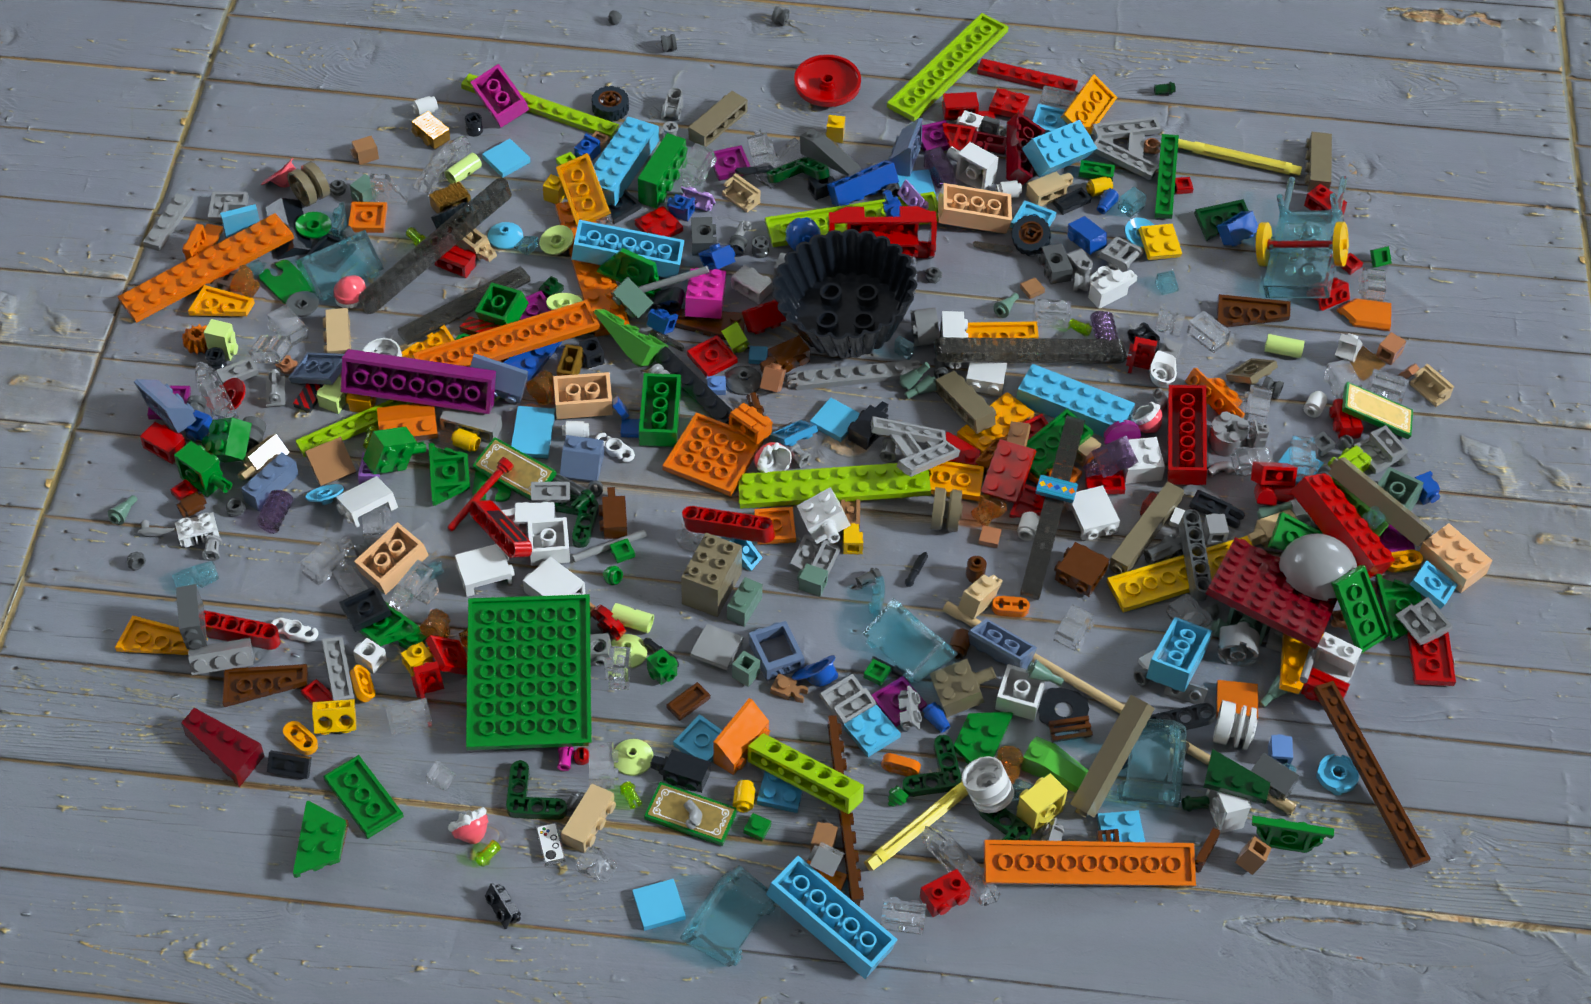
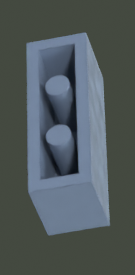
(274, 476)

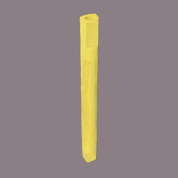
(1240, 157)
(916, 827)

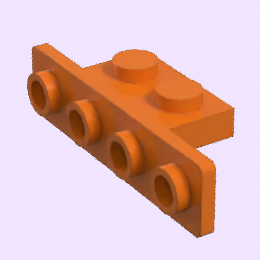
(201, 239)
(1218, 394)

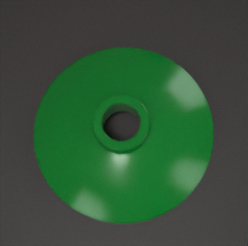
(313, 224)

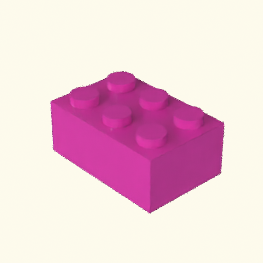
(499, 95)
(706, 295)

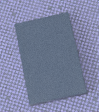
(317, 368)

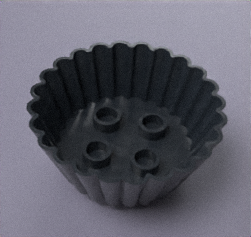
(845, 291)

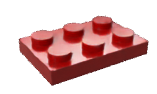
(1008, 471)
(1432, 661)

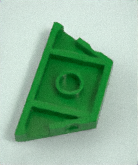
(630, 265)
(448, 473)
(1394, 598)
(391, 629)
(982, 735)
(1290, 835)
(319, 839)

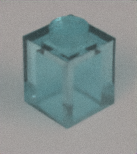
(1132, 202)

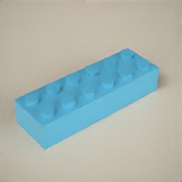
(625, 157)
(599, 242)
(1054, 393)
(831, 917)

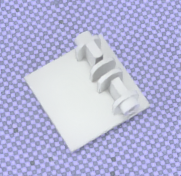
(193, 527)

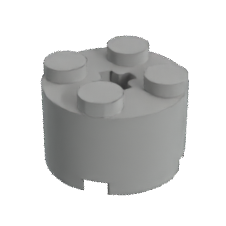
(924, 326)
(1228, 433)
(1238, 644)

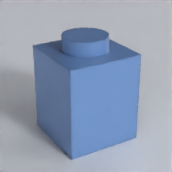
(1281, 748)

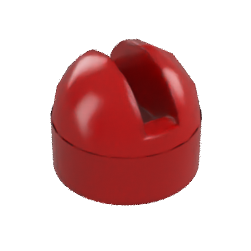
(581, 761)

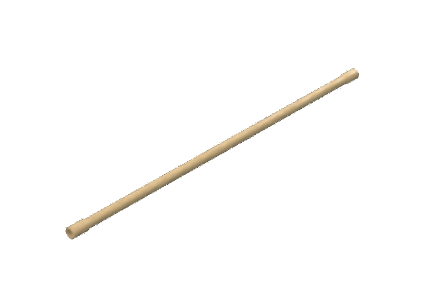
(952, 610)

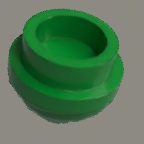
(613, 575)
(897, 796)

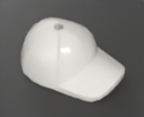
(1163, 369)

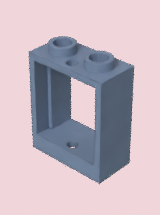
(781, 666)

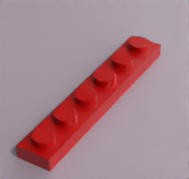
(1024, 76)

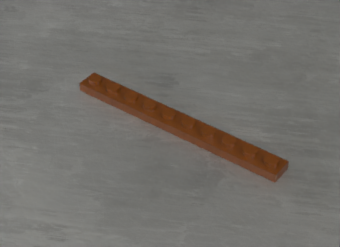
(1372, 775)
(846, 820)

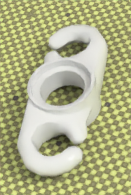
(1104, 269)
(616, 453)
(300, 635)

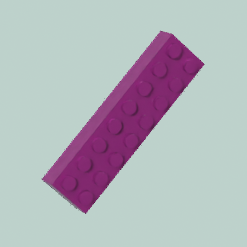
(418, 381)

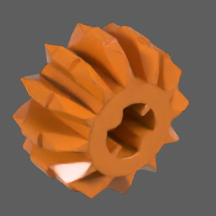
(194, 339)

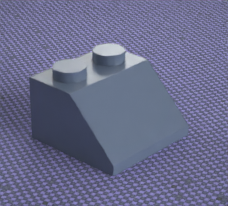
(582, 458)

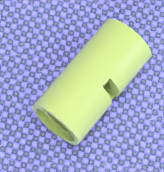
(463, 168)
(1284, 346)
(633, 618)

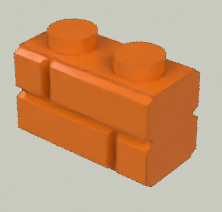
(750, 423)

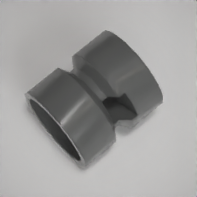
(257, 431)

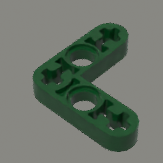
(802, 165)
(582, 515)
(941, 777)
(522, 799)
(1011, 830)

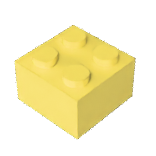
(1041, 802)

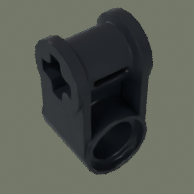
(1143, 331)

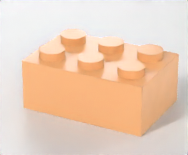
(583, 395)
(1455, 557)
(390, 558)

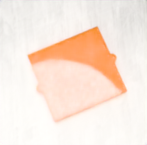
(1366, 363)

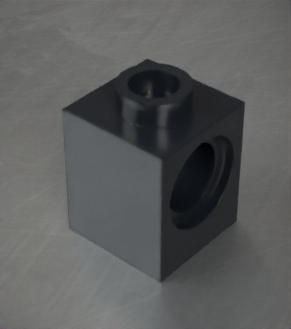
(818, 187)
(592, 352)

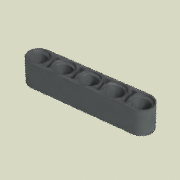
(1195, 546)

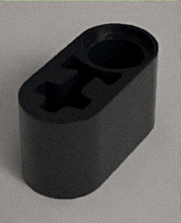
(668, 299)

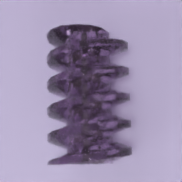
(1104, 325)
(274, 510)

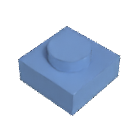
(717, 384)

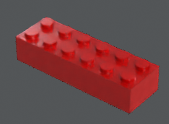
(1187, 435)
(1340, 520)

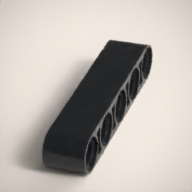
(1193, 711)

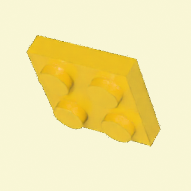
(1160, 241)

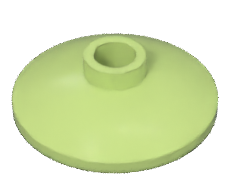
(556, 240)
(561, 299)
(638, 649)
(633, 764)

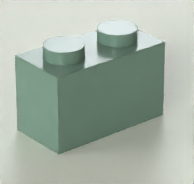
(631, 298)
(744, 601)

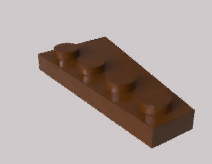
(1248, 310)
(709, 325)
(258, 682)

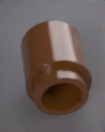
(191, 504)
(975, 568)
(960, 642)

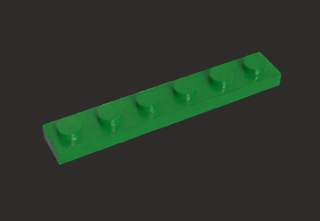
(1166, 176)

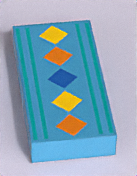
(1056, 488)

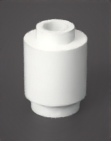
(424, 105)
(1010, 187)
(1315, 404)
(576, 428)
(1028, 526)

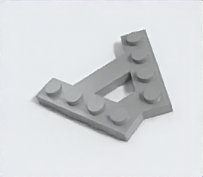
(1133, 157)
(906, 438)

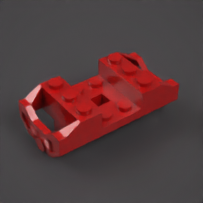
(899, 230)

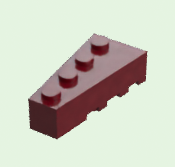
(1020, 132)
(225, 746)

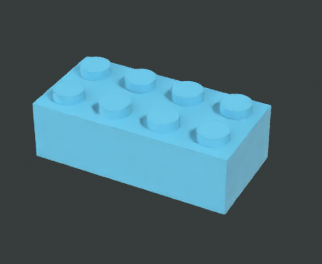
(1059, 148)
(1179, 654)

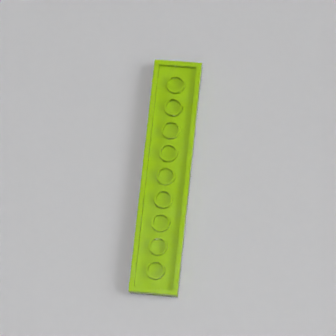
(947, 67)
(777, 224)
(847, 483)

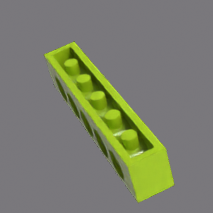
(805, 773)

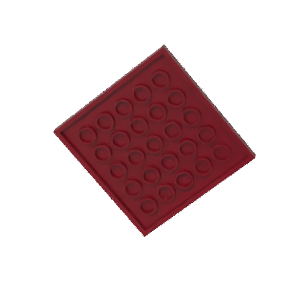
(1255, 586)

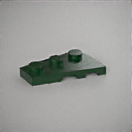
(1214, 215)
(1233, 779)

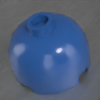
(801, 231)

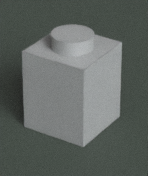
(1215, 529)

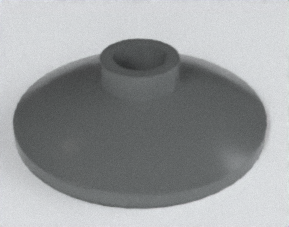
(743, 380)

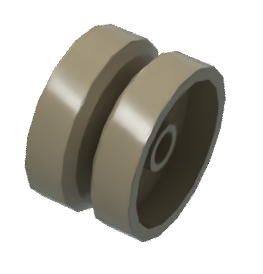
(308, 184)
(946, 509)

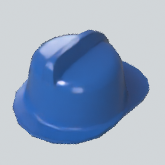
(818, 673)

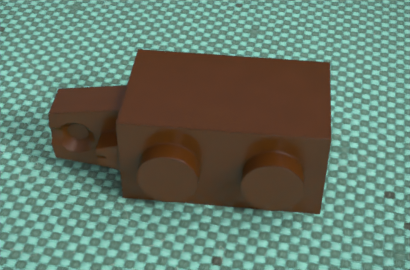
(788, 354)
(614, 515)

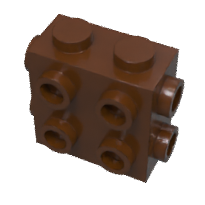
(1081, 569)

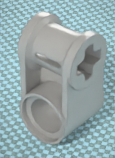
(673, 104)
(1080, 262)

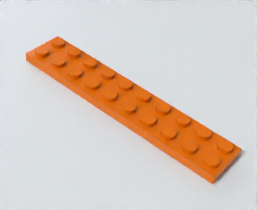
(205, 267)
(593, 285)
(517, 336)
(1089, 863)

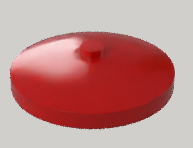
(827, 80)

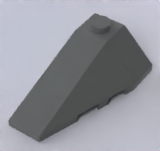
(827, 152)

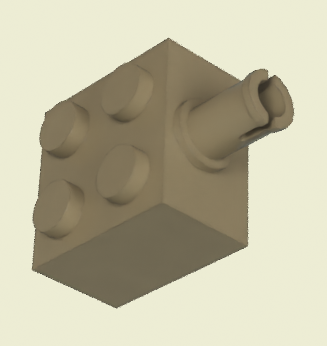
(959, 686)

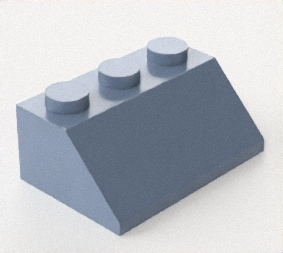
(907, 148)
(509, 381)
(166, 404)
(1001, 644)

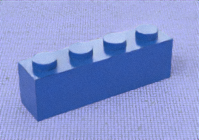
(863, 183)

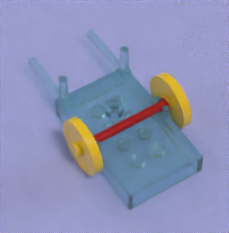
(1304, 248)

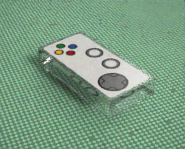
(550, 844)

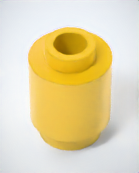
(1098, 185)
(465, 440)
(744, 796)

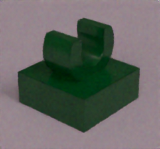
(551, 286)

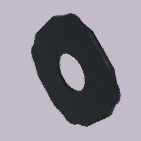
(1058, 695)

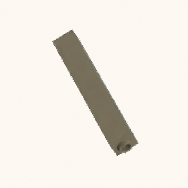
(1374, 495)
(1146, 529)
(1112, 756)

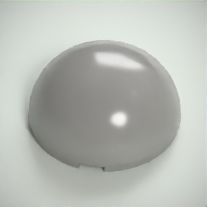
(1315, 563)

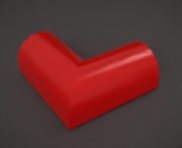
(1272, 493)

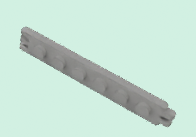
(850, 375)

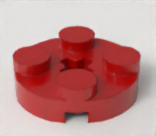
(607, 622)

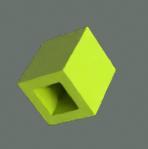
(736, 338)

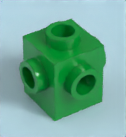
(662, 666)

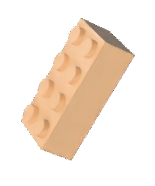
(974, 208)

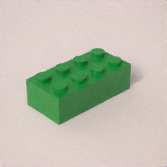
(661, 171)
(660, 410)

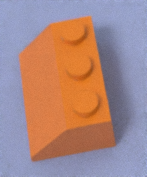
(418, 419)
(732, 744)

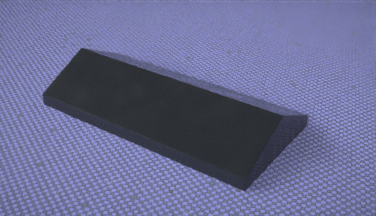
(289, 211)

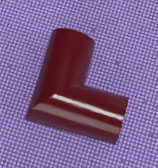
(990, 142)

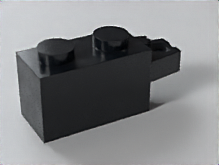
(860, 430)
(683, 770)

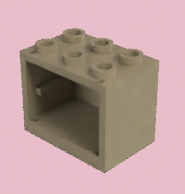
(711, 574)

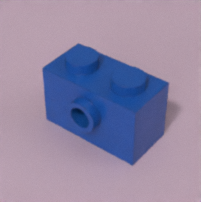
(1238, 228)
(1087, 235)
(717, 256)

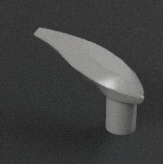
(153, 531)

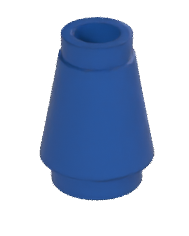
(1108, 199)
(936, 717)

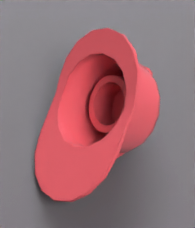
(280, 177)

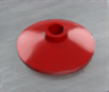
(236, 390)

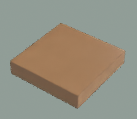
(330, 461)

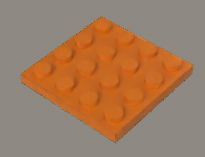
(711, 454)

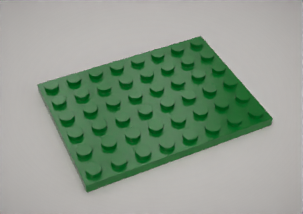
(528, 672)

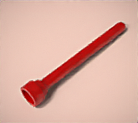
(504, 466)

